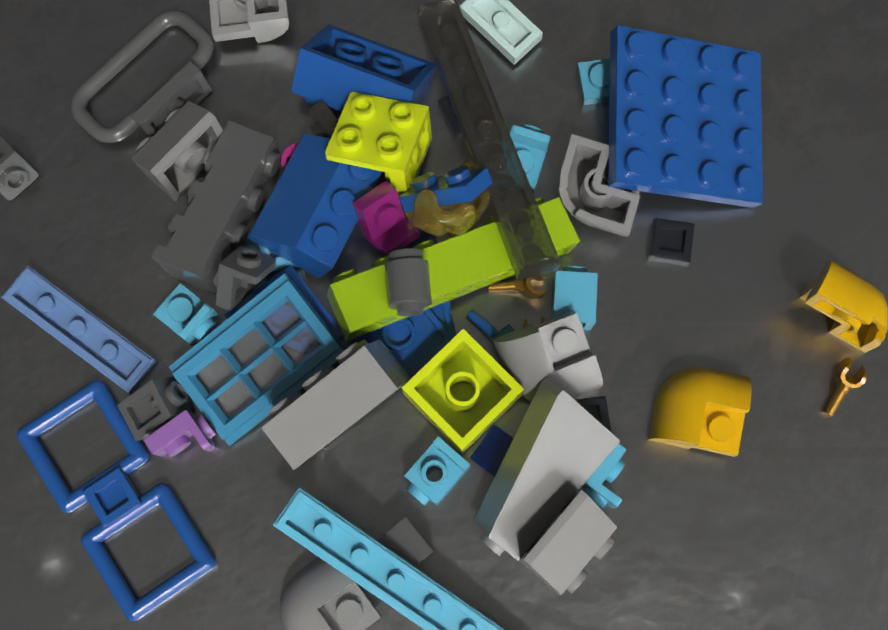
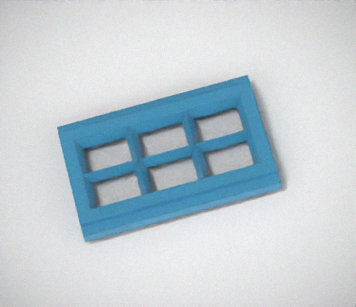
(256, 359)

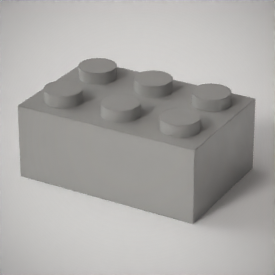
(334, 401)

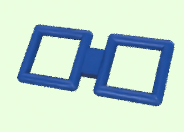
(115, 500)

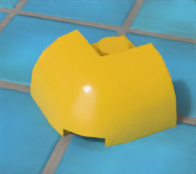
(852, 302)
(702, 410)

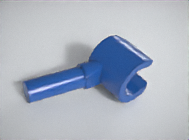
(489, 329)

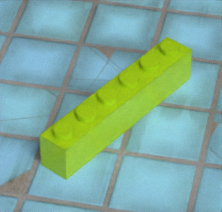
(455, 269)

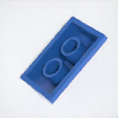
(344, 63)
(312, 207)

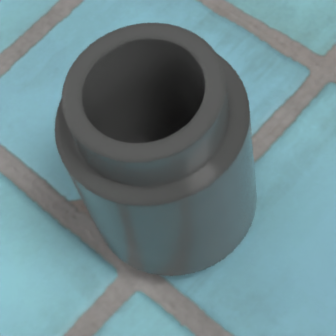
(408, 282)

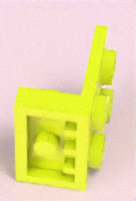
(382, 137)

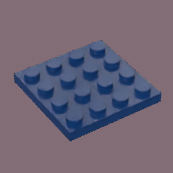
(685, 118)

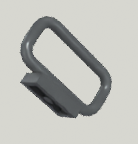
(180, 87)

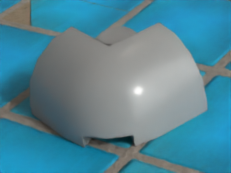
(248, 18)
(586, 189)
(553, 352)
(325, 600)

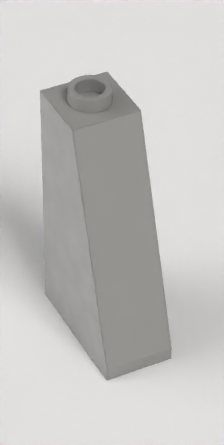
(542, 470)

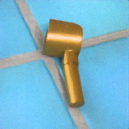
(519, 286)
(845, 385)

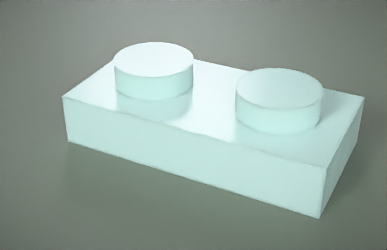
(502, 26)

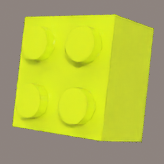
(462, 391)

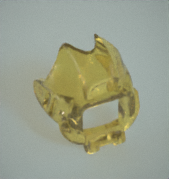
(435, 221)

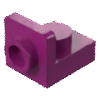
(384, 219)

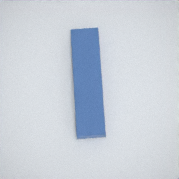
(79, 330)

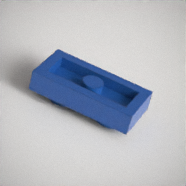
(452, 188)

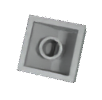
(179, 149)
(570, 543)

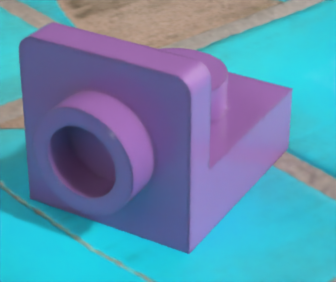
(174, 435)

